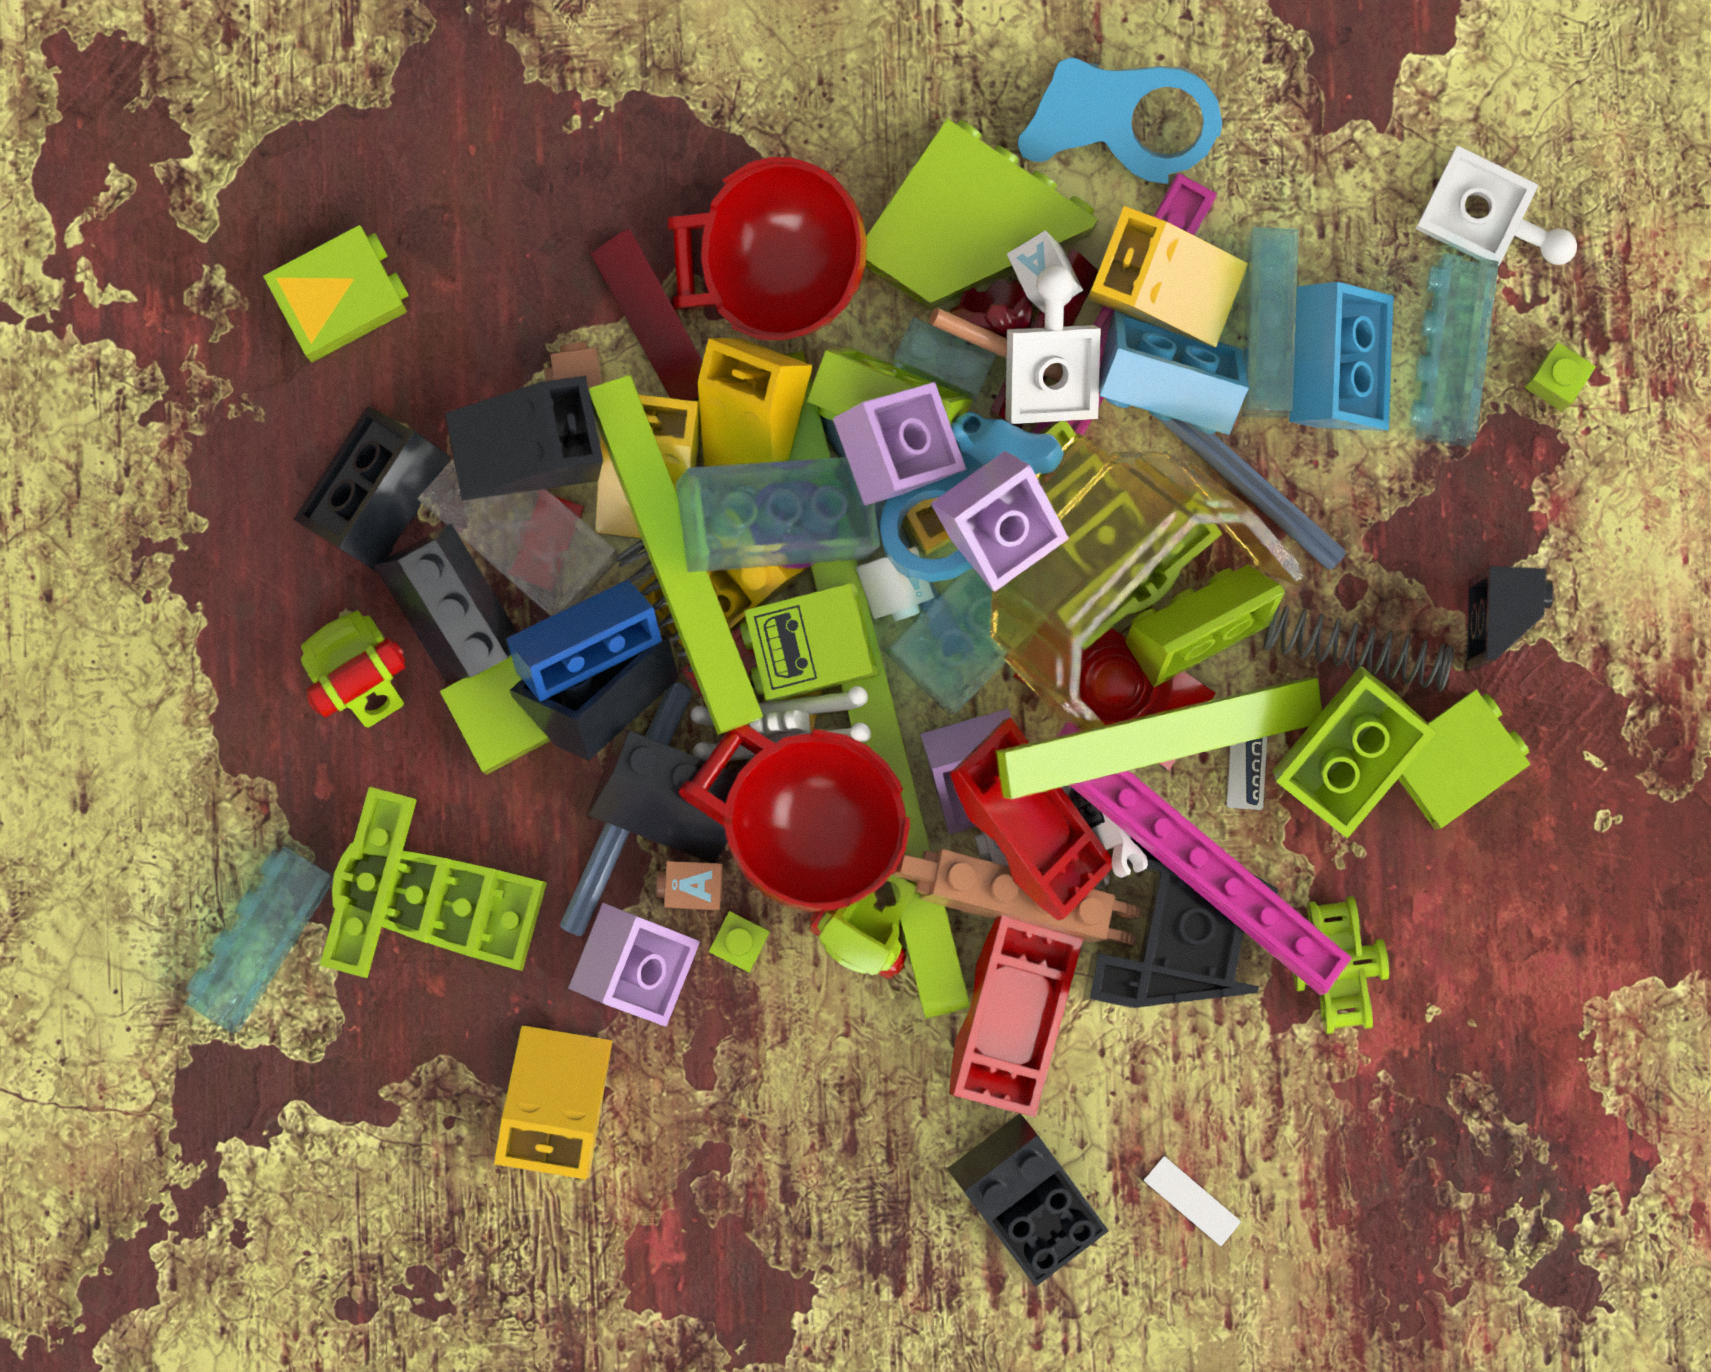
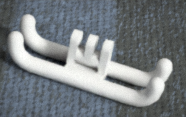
(790, 718)

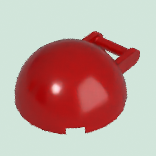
(775, 250)
(807, 816)

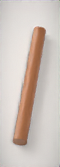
(981, 337)

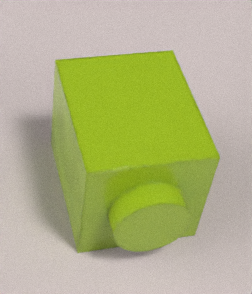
(1560, 376)

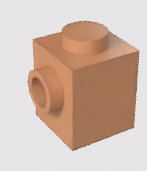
(575, 361)

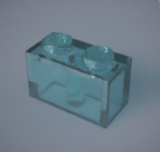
(944, 358)

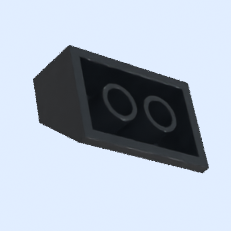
(372, 488)
(448, 604)
(1502, 609)
(601, 706)
(643, 796)

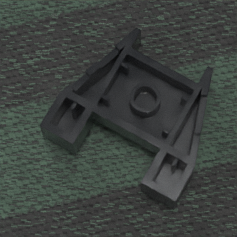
(1185, 952)

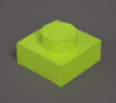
(739, 941)

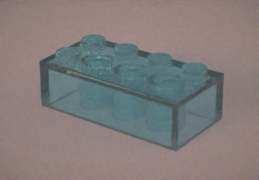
(774, 515)
(950, 643)

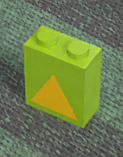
(337, 292)

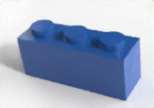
(584, 640)

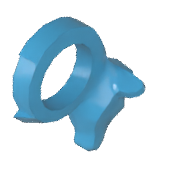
(1098, 105)
(978, 443)

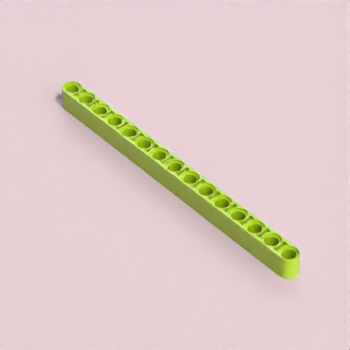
(922, 922)

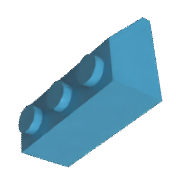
(1342, 357)
(1172, 375)

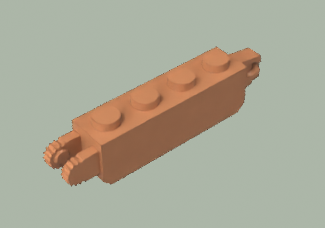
(990, 892)

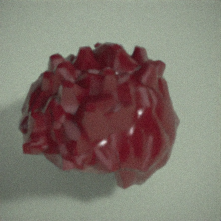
(996, 309)

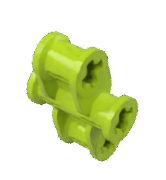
(1350, 987)

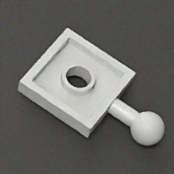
(1507, 201)
(1036, 348)

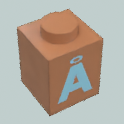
(691, 885)

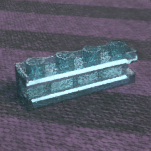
(1270, 321)
(1455, 350)
(259, 939)

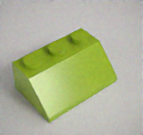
(854, 377)
(1203, 622)
(1353, 752)

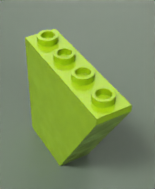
(964, 215)

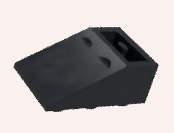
(526, 440)
(1028, 1199)

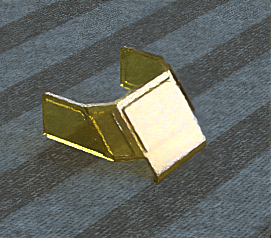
(1120, 524)

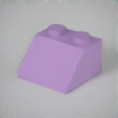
(899, 443)
(1000, 519)
(945, 751)
(634, 965)

